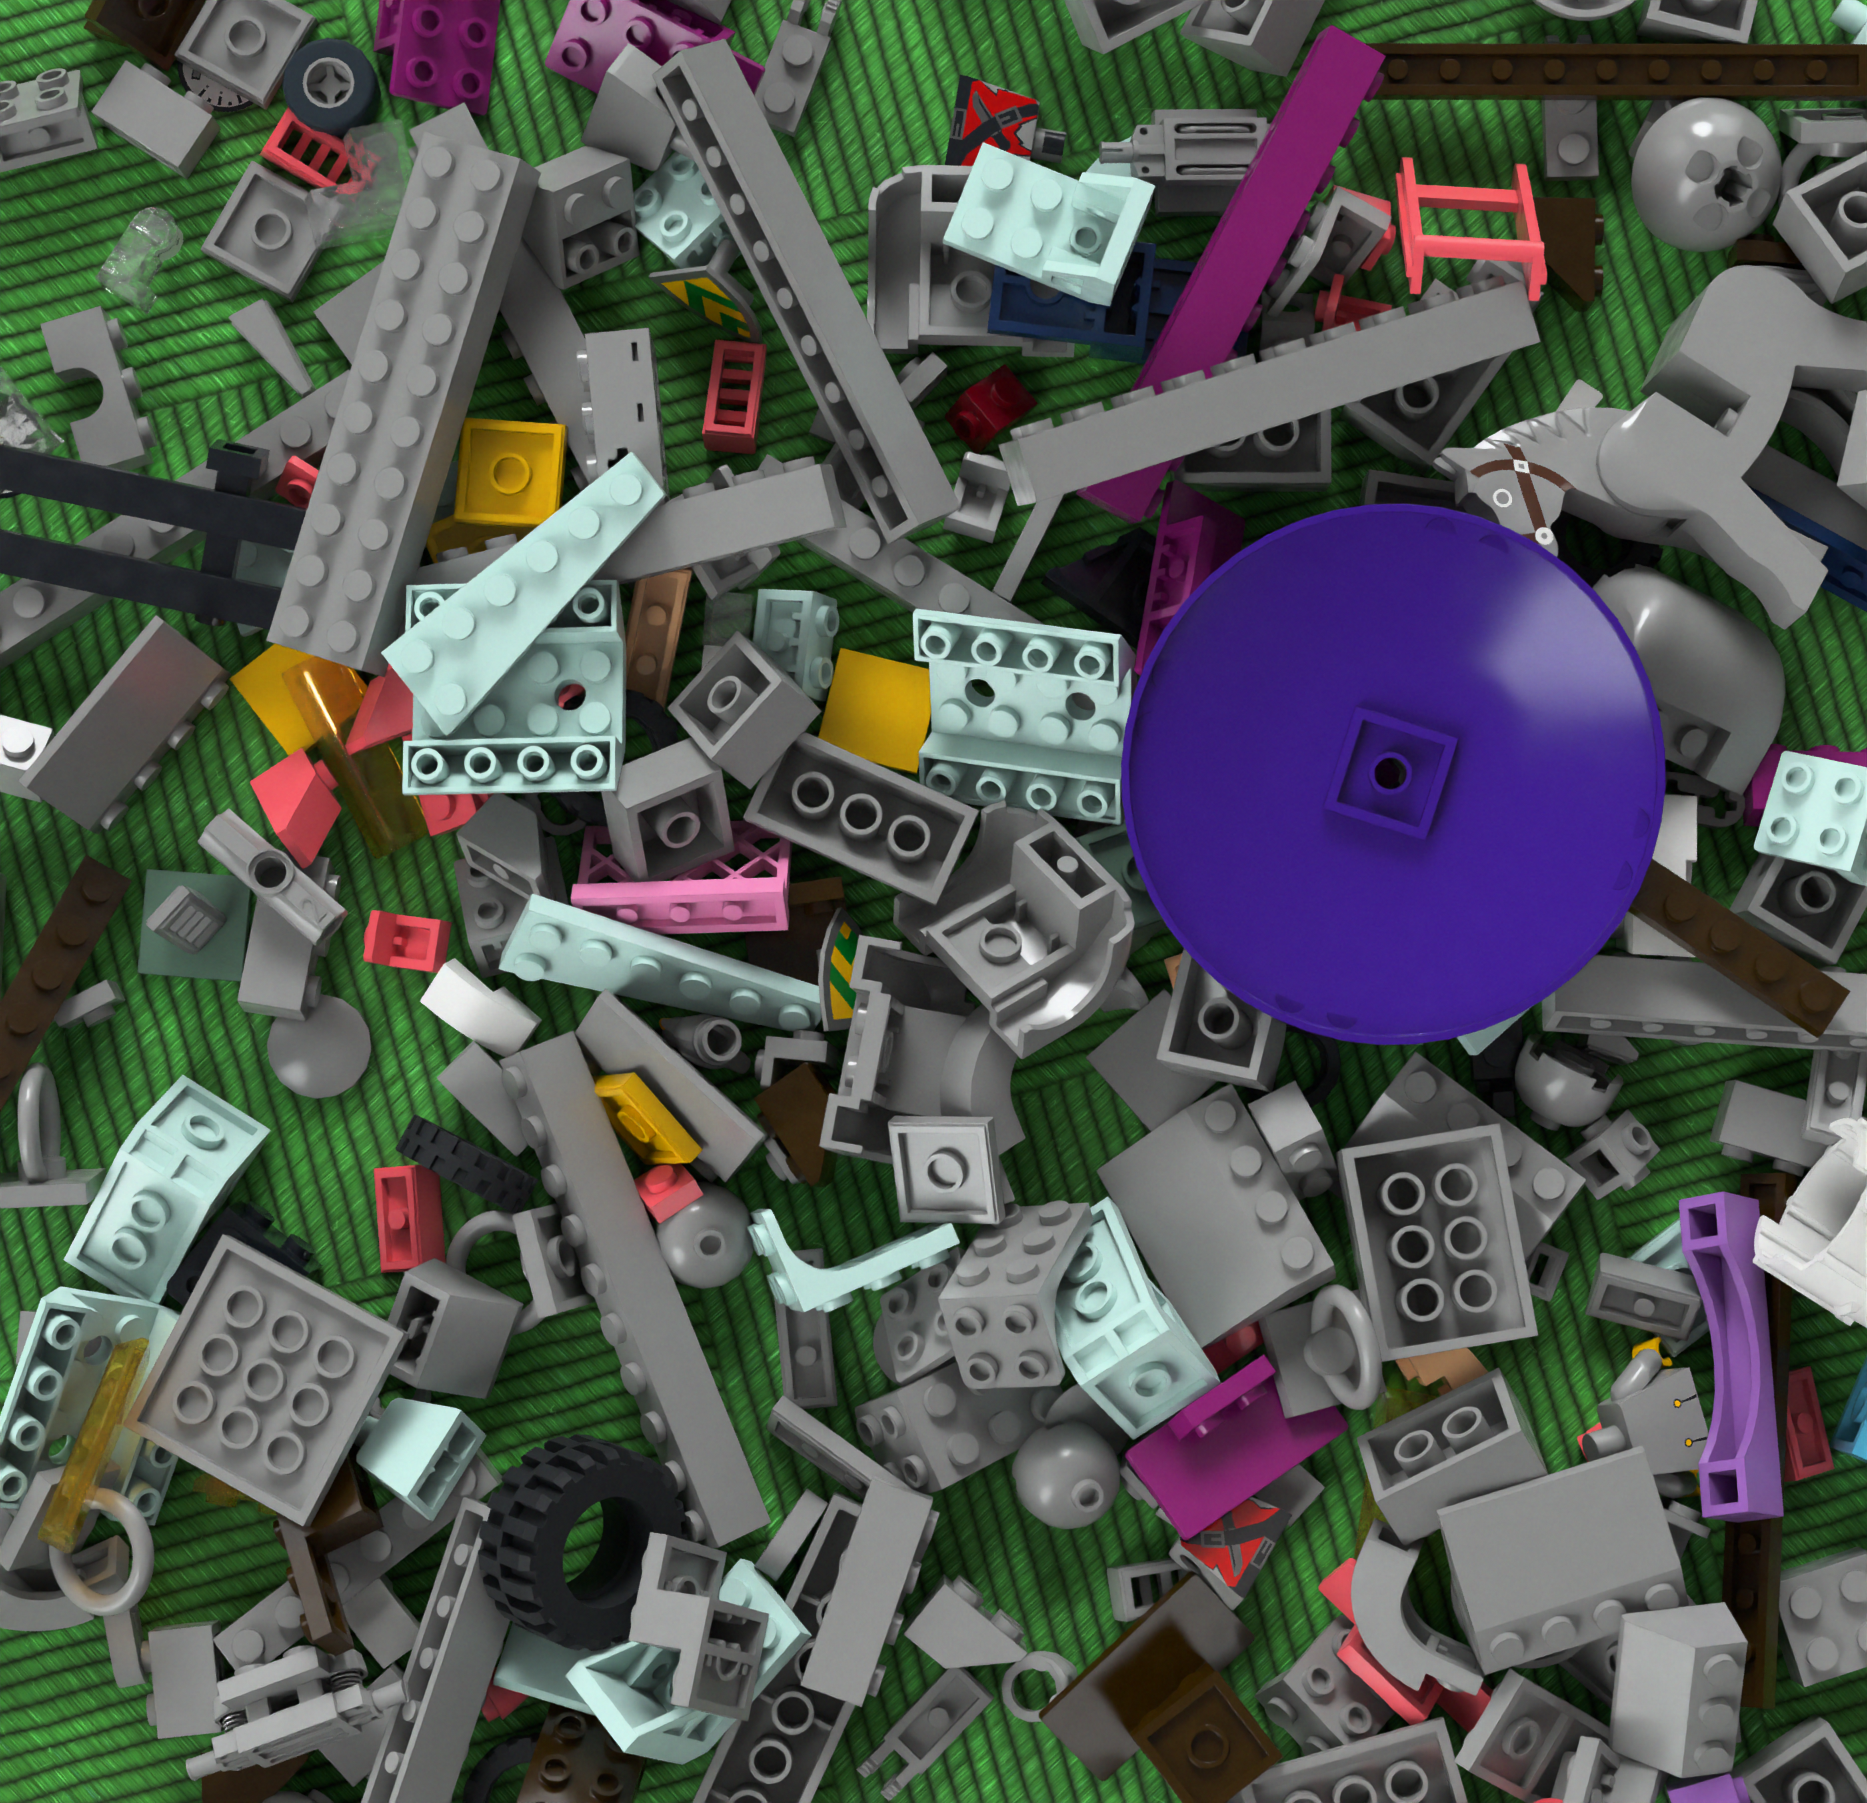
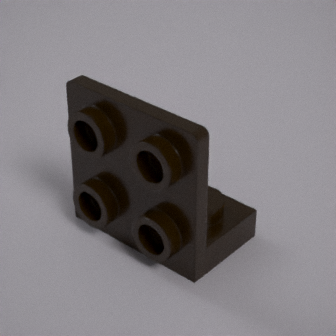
(794, 950)

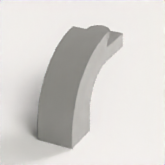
(979, 1078)
(35, 1601)
(1392, 1625)

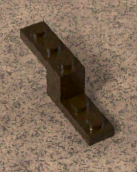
(343, 1517)

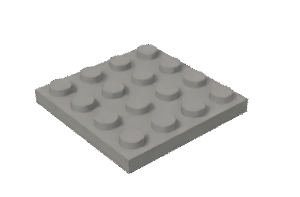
(266, 1380)

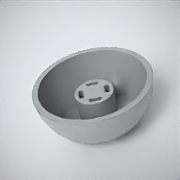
(1688, 163)

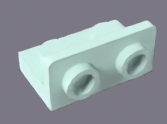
(798, 635)

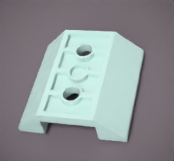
(519, 732)
(1030, 736)
(58, 1386)

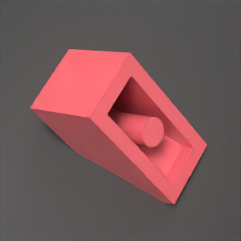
(383, 713)
(299, 803)

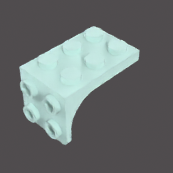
(830, 1288)

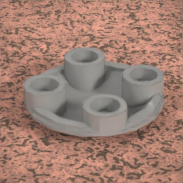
(323, 1052)

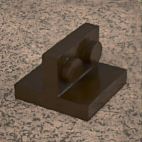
(144, 26)
(1208, 1744)

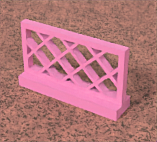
(685, 901)

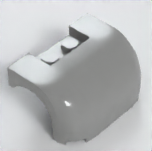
(926, 288)
(1708, 670)
(1027, 927)
(895, 1046)

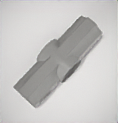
(250, 855)

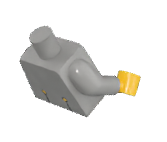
(1659, 1414)

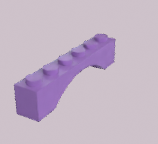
(1741, 1452)

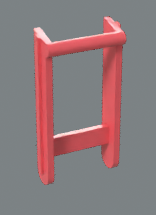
(1519, 200)

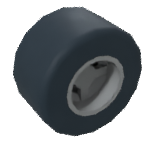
(328, 69)

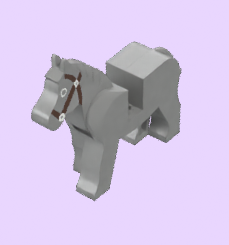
(1673, 466)

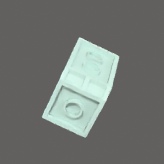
(1049, 223)
(164, 1190)
(1124, 1333)
(633, 1686)

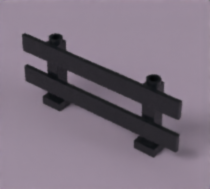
(222, 512)

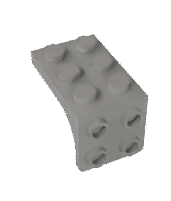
(1006, 1292)
(945, 1431)
(1524, 1738)

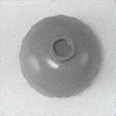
(1563, 1084)
(707, 1239)
(1067, 1475)

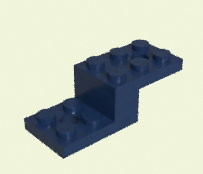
(1114, 332)

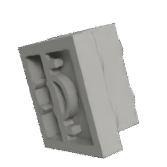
(682, 1614)

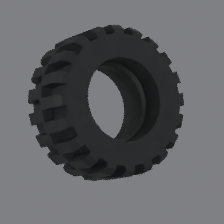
(532, 1524)

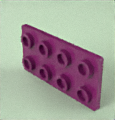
(599, 30)
(439, 50)
(1190, 545)
(1227, 1448)

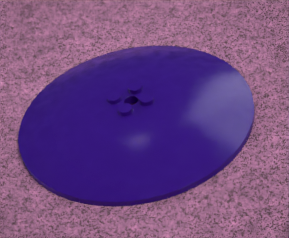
(1519, 799)

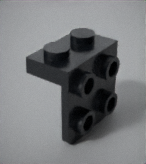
(253, 1227)

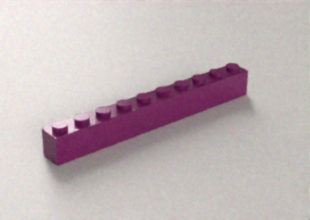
(1251, 238)

